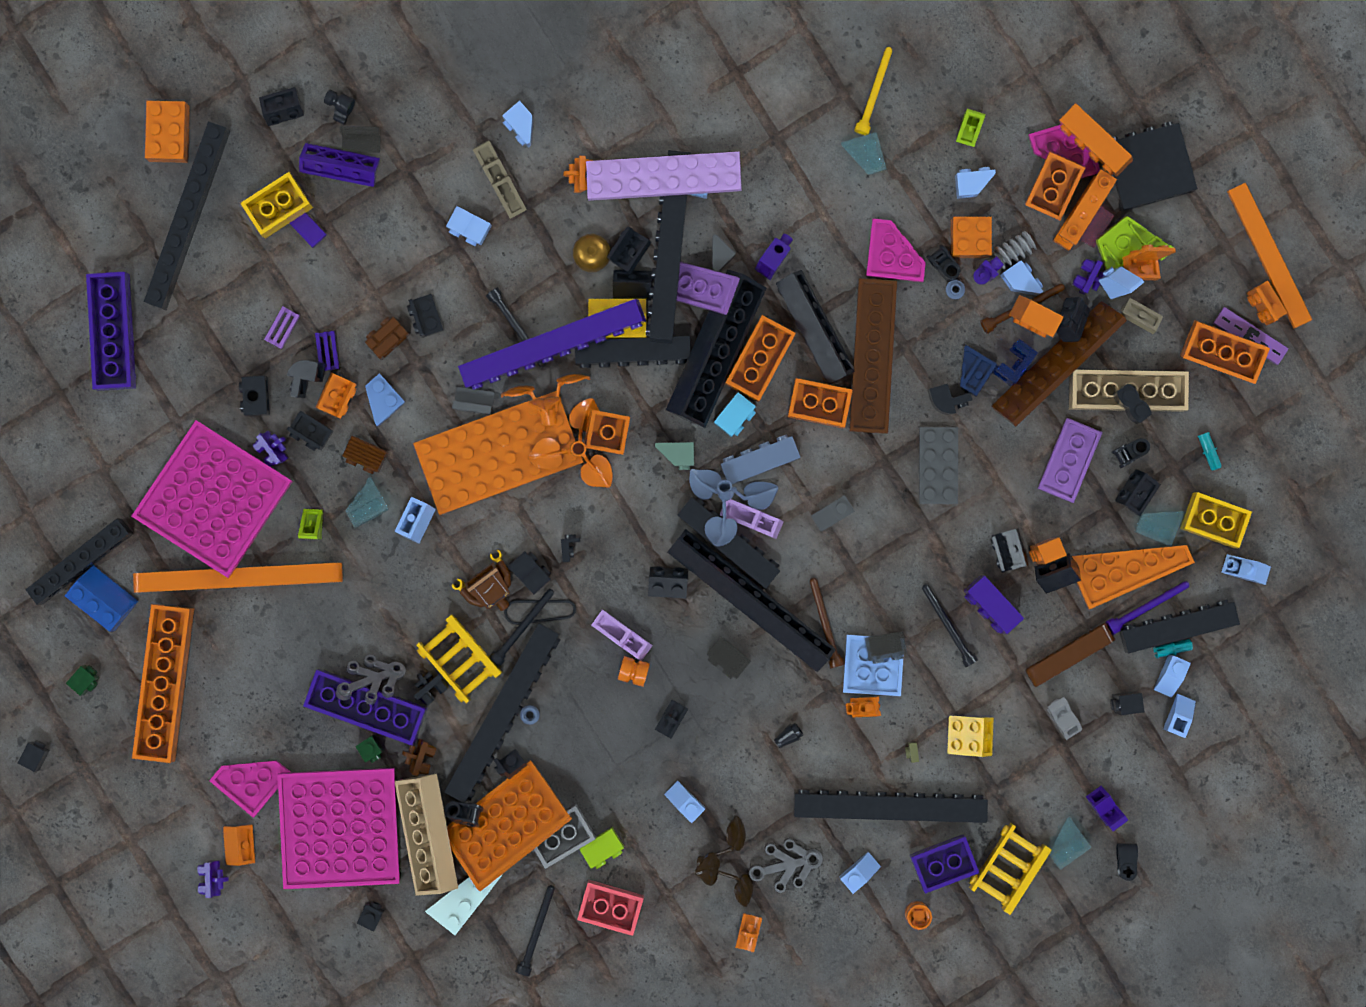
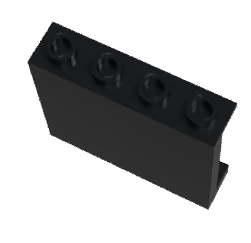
(1158, 167)

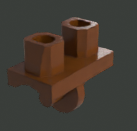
(417, 765)

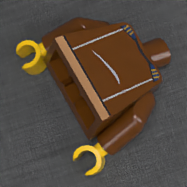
(488, 586)

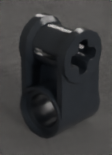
(944, 262)
(1129, 452)
(467, 814)
(1127, 857)

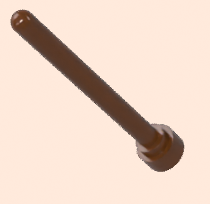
(989, 324)
(835, 660)

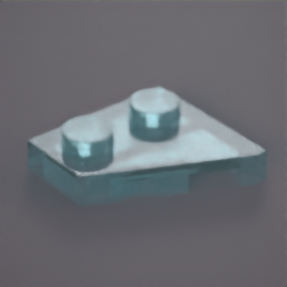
(867, 153)
(367, 505)
(1160, 526)
(1068, 845)

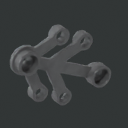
(372, 678)
(789, 864)

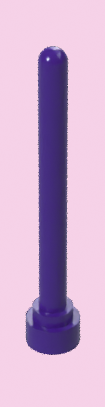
(1116, 624)

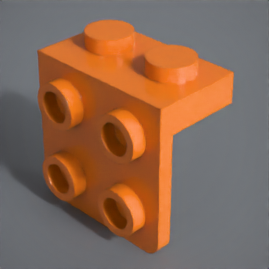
(1145, 261)

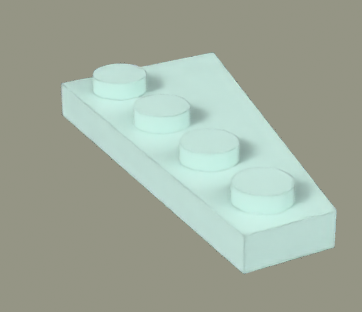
(458, 905)

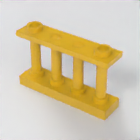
(465, 641)
(1019, 885)

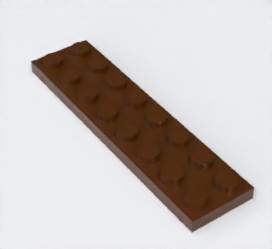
(873, 356)
(1057, 365)

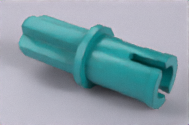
(1209, 451)
(1173, 648)

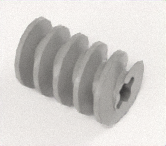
(1015, 249)

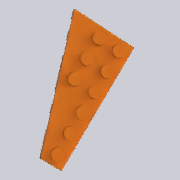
(1117, 573)

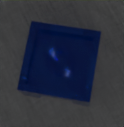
(1026, 355)

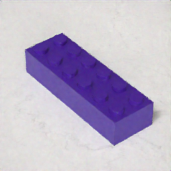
(111, 331)
(387, 716)

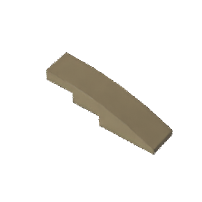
(499, 179)

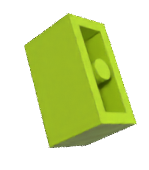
(603, 847)

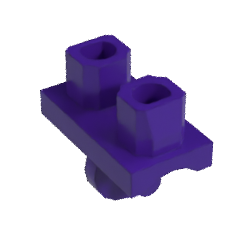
(987, 271)
(1085, 283)
(273, 446)
(213, 879)

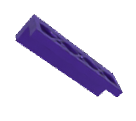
(337, 167)

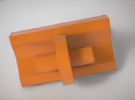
(577, 174)
(863, 707)
(748, 932)

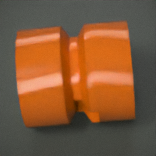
(633, 671)
(918, 915)

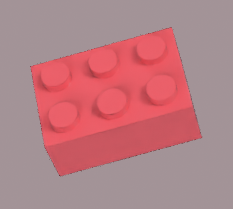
(610, 907)

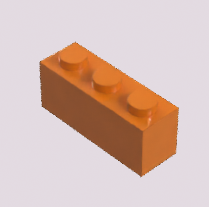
(1047, 551)

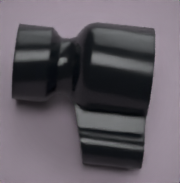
(342, 103)

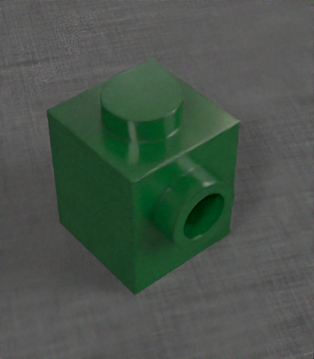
(83, 680)
(370, 749)

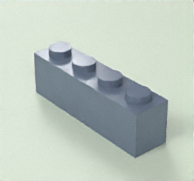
(761, 460)

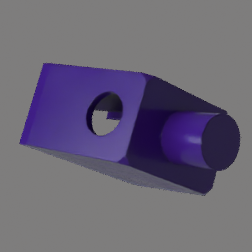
(774, 256)

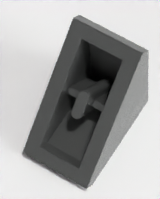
(720, 254)

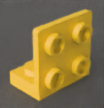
(970, 736)

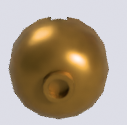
(591, 252)

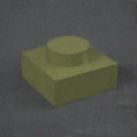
(912, 752)

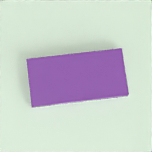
(706, 288)
(1069, 460)

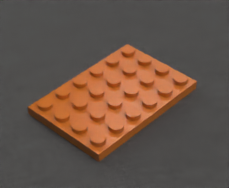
(512, 824)

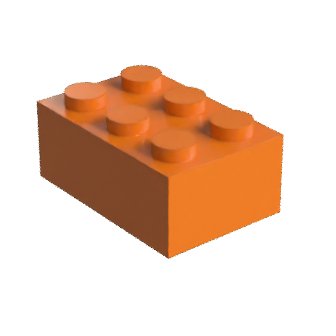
(167, 131)
(1055, 185)
(819, 403)

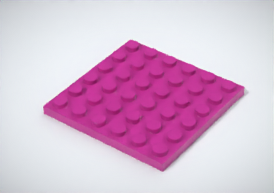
(212, 499)
(338, 828)

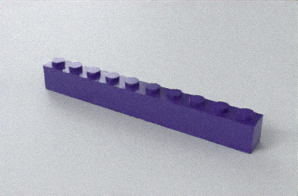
(552, 343)

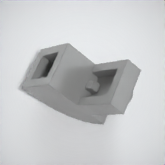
(1064, 718)

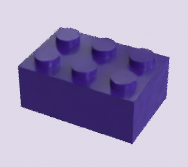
(992, 605)
(944, 863)

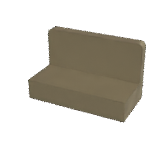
(1141, 315)

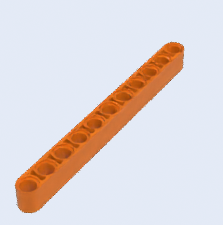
(239, 578)

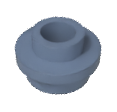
(951, 294)
(525, 719)

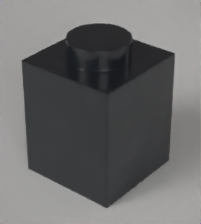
(33, 756)

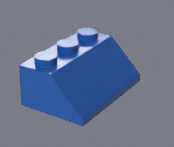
(101, 598)

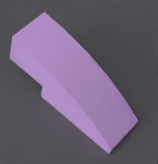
(753, 518)
(621, 635)

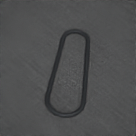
(541, 620)

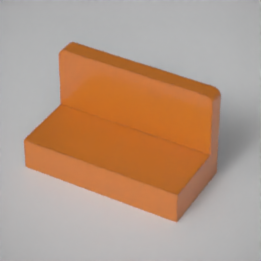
(239, 845)

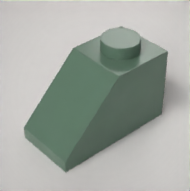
(678, 453)

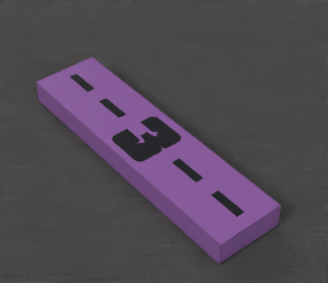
(1236, 325)

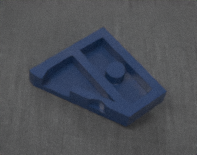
(975, 371)

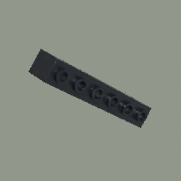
(79, 561)

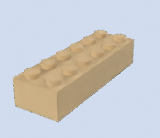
(1157, 388)
(426, 835)

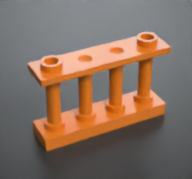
(1084, 210)

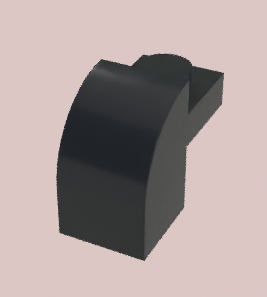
(303, 372)
(943, 401)

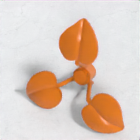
(545, 406)
(547, 456)

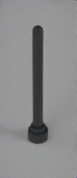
(496, 297)
(499, 655)
(968, 657)
(524, 967)

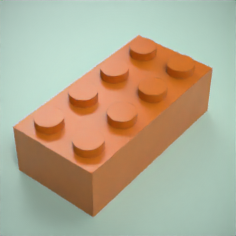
(1096, 140)
(1224, 352)
(760, 358)

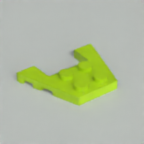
(1123, 238)

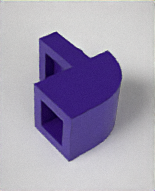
(1106, 808)

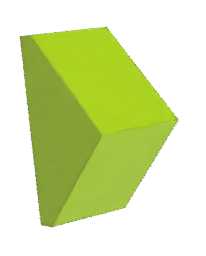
(970, 127)
(311, 524)

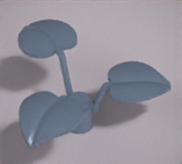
(706, 482)

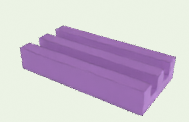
(289, 313)

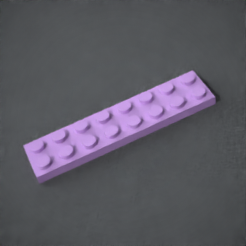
(663, 176)

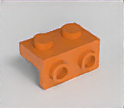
(336, 395)

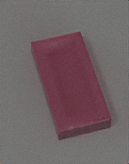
(1096, 227)

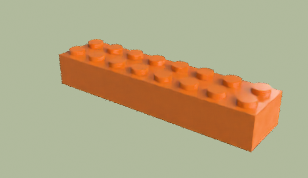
(163, 683)

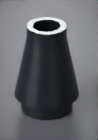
(789, 735)

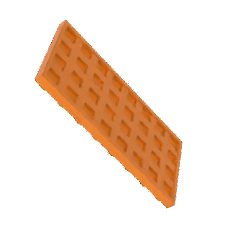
(490, 455)

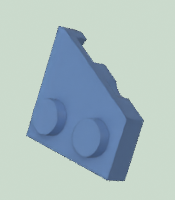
(382, 399)

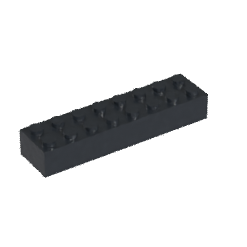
(715, 354)

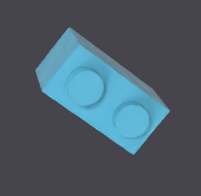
(735, 414)

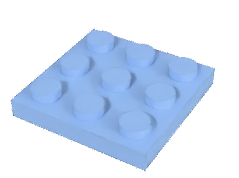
(869, 678)

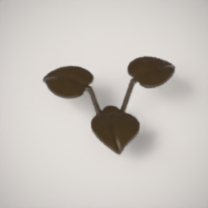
(708, 865)

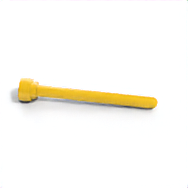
(863, 126)

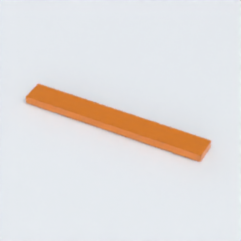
(1269, 255)

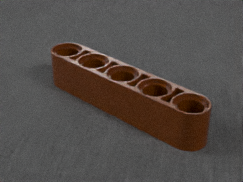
(1070, 654)

